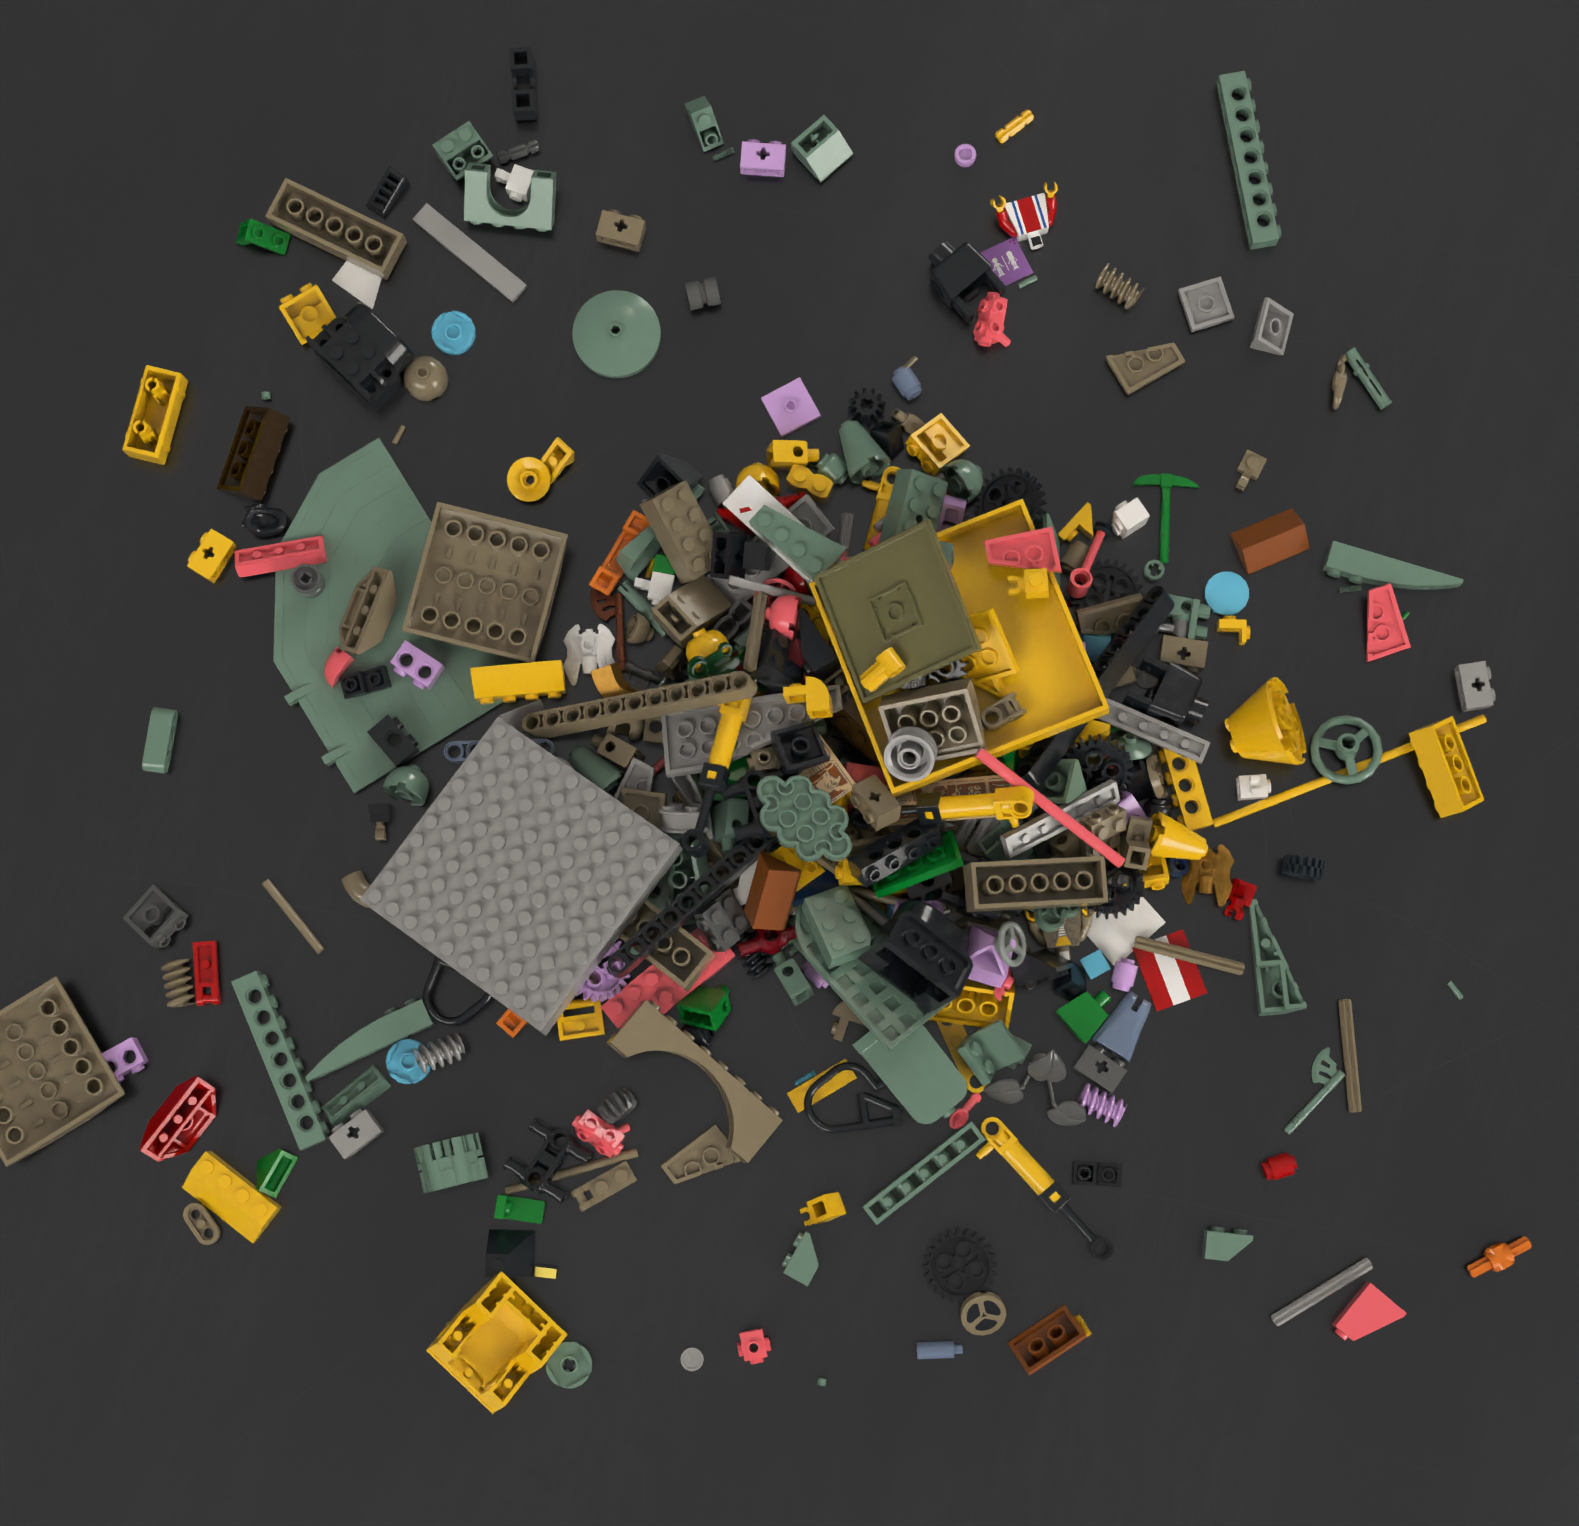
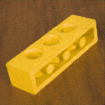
(1196, 795)

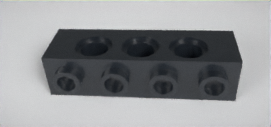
(894, 852)

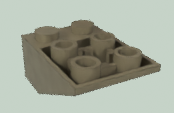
(690, 609)

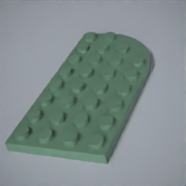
(873, 1000)

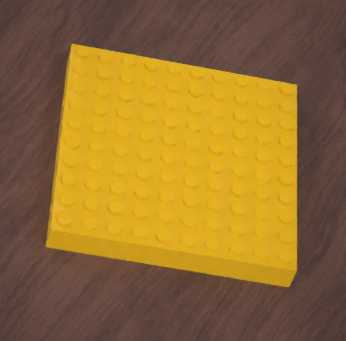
(1054, 673)

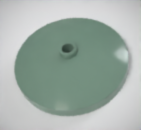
(619, 353)

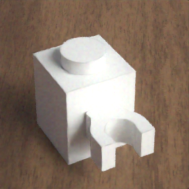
(517, 182)
(658, 588)
(1253, 787)

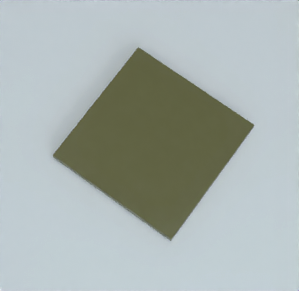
(898, 599)

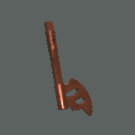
(618, 612)

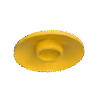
(518, 476)

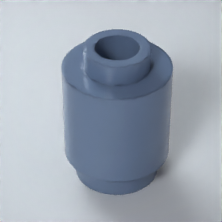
(906, 382)

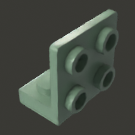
(990, 1050)

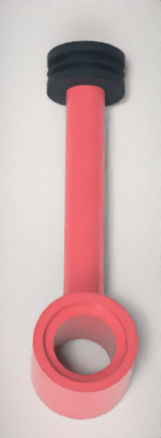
(1102, 531)

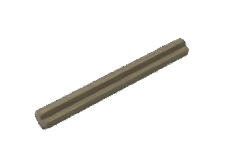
(1189, 955)
(1350, 1055)

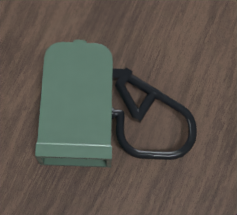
(912, 1071)

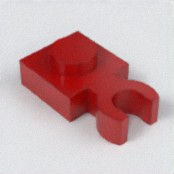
(1241, 895)

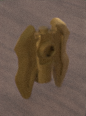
(1207, 873)

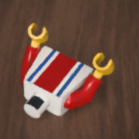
(1028, 216)

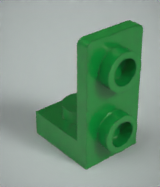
(263, 236)
(519, 1209)

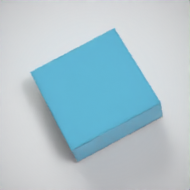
(1095, 964)

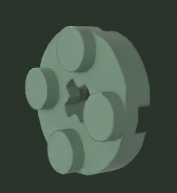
(582, 1368)

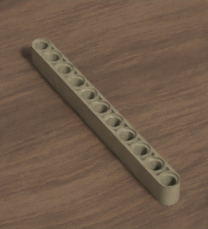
(648, 706)

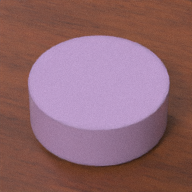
(965, 155)

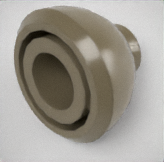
(638, 629)

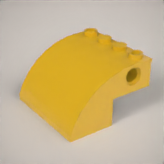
(496, 1342)

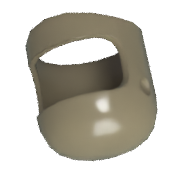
(631, 729)

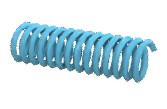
(805, 1078)

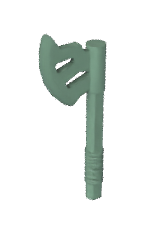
(1329, 1085)

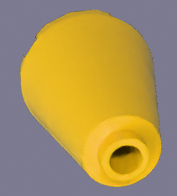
(1175, 840)

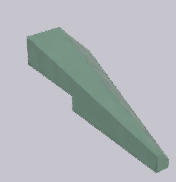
(642, 548)
(1274, 983)

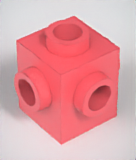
(753, 1336)

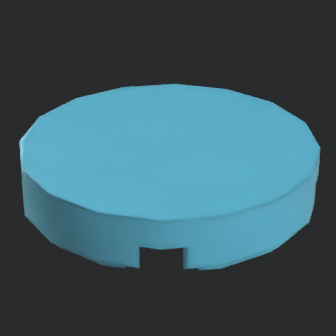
(453, 332)
(1226, 593)
(402, 1062)

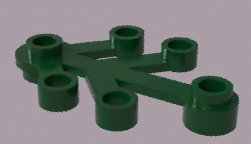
(727, 667)

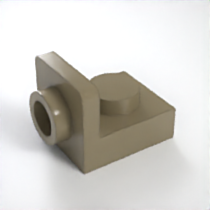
(668, 662)

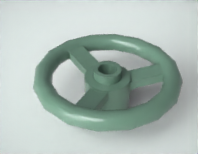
(1346, 740)

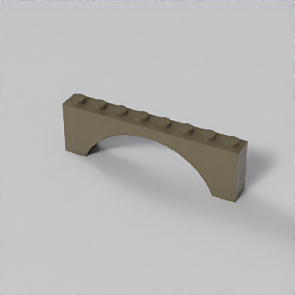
(748, 1117)

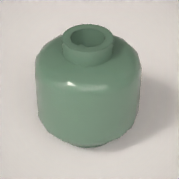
(832, 467)

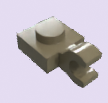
(1250, 467)

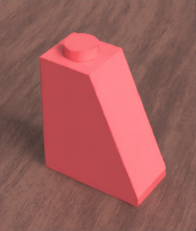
(1366, 1313)

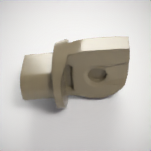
(907, 420)

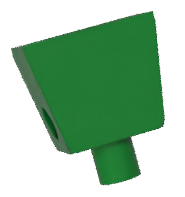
(705, 1007)
(1084, 1014)

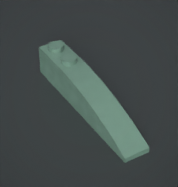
(1378, 570)
(376, 1036)

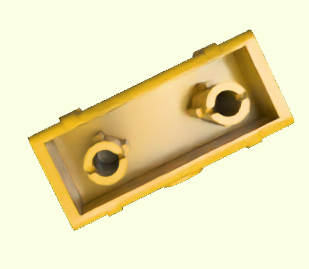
(155, 415)

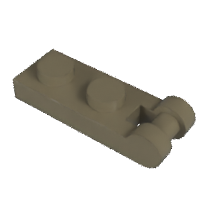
(604, 1185)

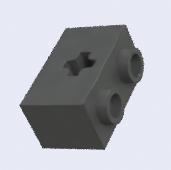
(1106, 1080)

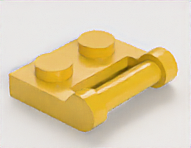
(581, 1025)

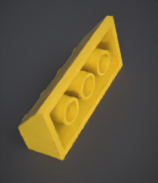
(518, 681)
(1446, 767)
(978, 1006)
(230, 1196)

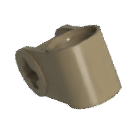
(1004, 712)

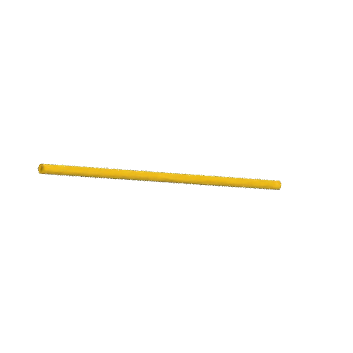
(1319, 782)

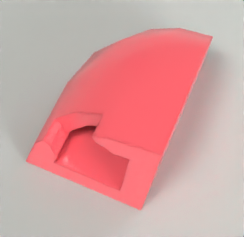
(336, 666)

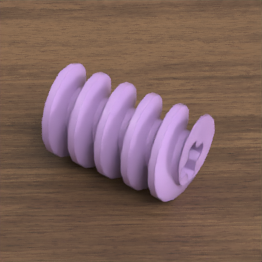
(1101, 1104)

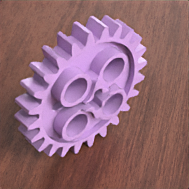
(604, 984)

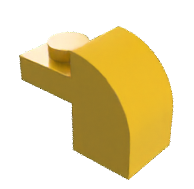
(815, 695)

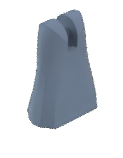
(1123, 1027)

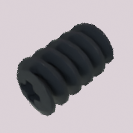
(754, 960)

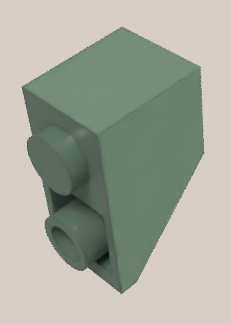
(704, 123)
(1224, 1245)

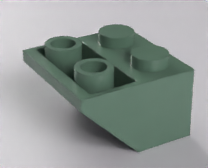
(821, 148)
(460, 149)
(804, 1261)

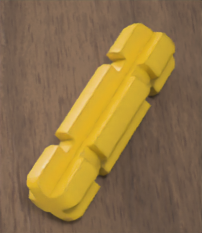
(1014, 126)

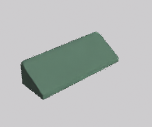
(356, 1096)

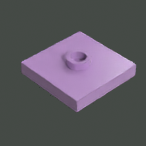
(790, 407)

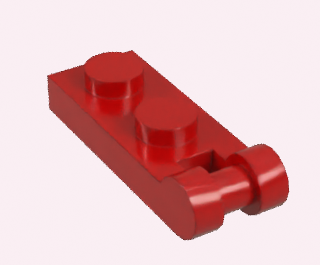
(206, 972)

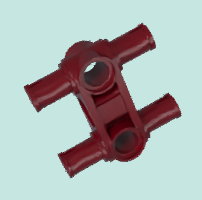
(762, 943)

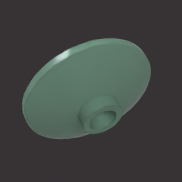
(1134, 745)

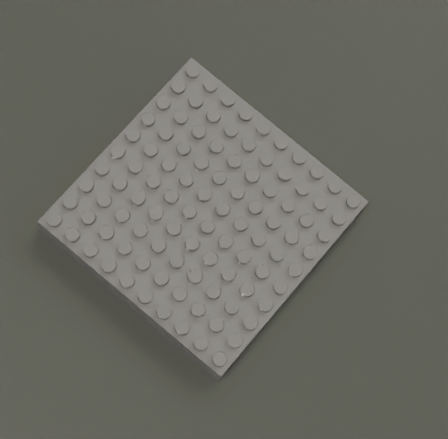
(522, 875)

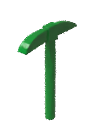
(1166, 482)

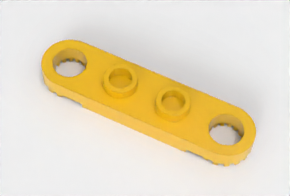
(953, 1036)

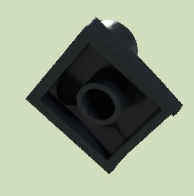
(798, 748)

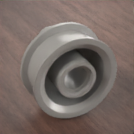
(910, 740)
(679, 818)

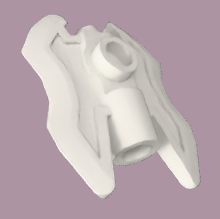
(587, 650)

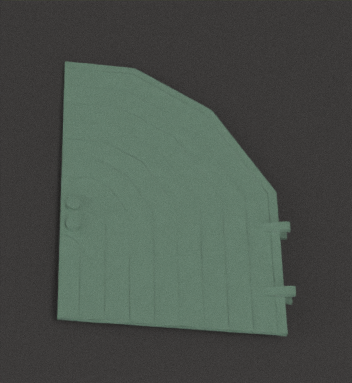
(367, 522)

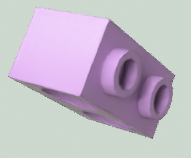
(951, 512)
(420, 661)
(118, 1056)

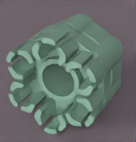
(453, 1166)

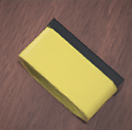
(545, 1271)

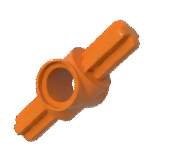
(1499, 1256)

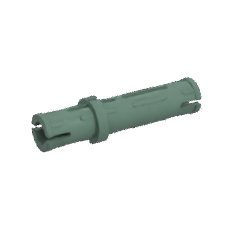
(1362, 370)
(640, 604)

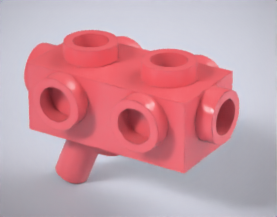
(990, 320)
(600, 1134)

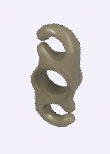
(1339, 381)

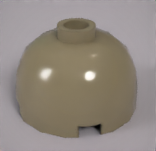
(425, 378)

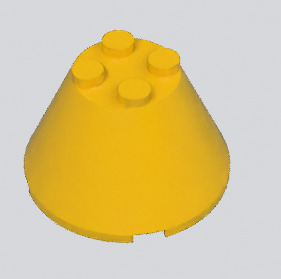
(1268, 726)

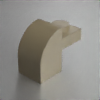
(1134, 842)
(846, 1015)

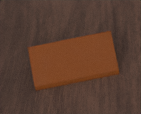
(1271, 541)
(771, 893)
(1047, 1340)

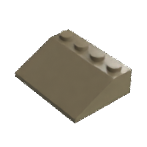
(943, 710)

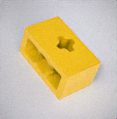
(207, 566)

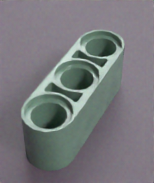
(159, 740)

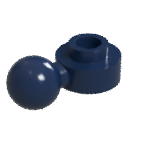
(1177, 867)

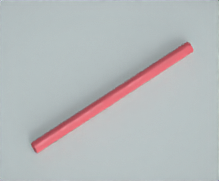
(1052, 809)

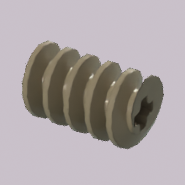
(1118, 287)
(177, 983)

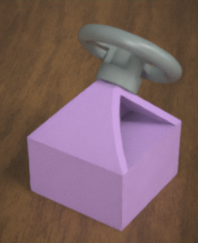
(993, 951)

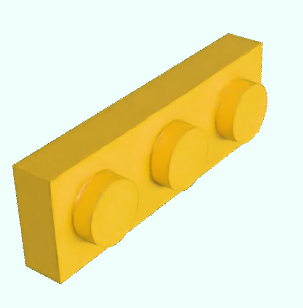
(838, 1081)

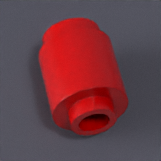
(1279, 1166)

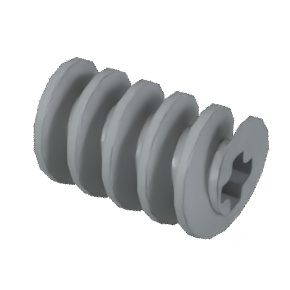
(439, 1052)

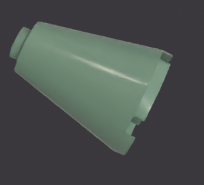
(861, 453)
(596, 769)

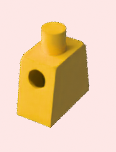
(782, 458)

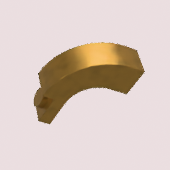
(611, 682)

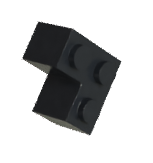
(773, 666)

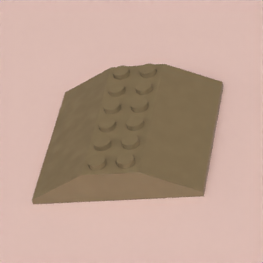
(486, 583)
(48, 1072)

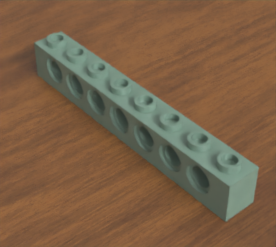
(1257, 235)
(244, 988)

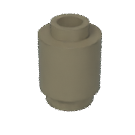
(1074, 556)

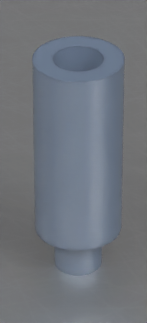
(937, 1350)

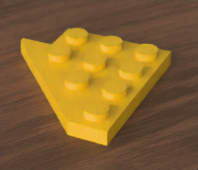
(995, 657)

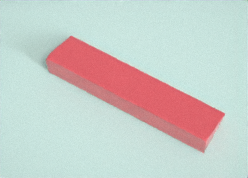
(280, 556)

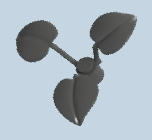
(1041, 1068)

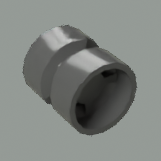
(702, 293)
(308, 580)

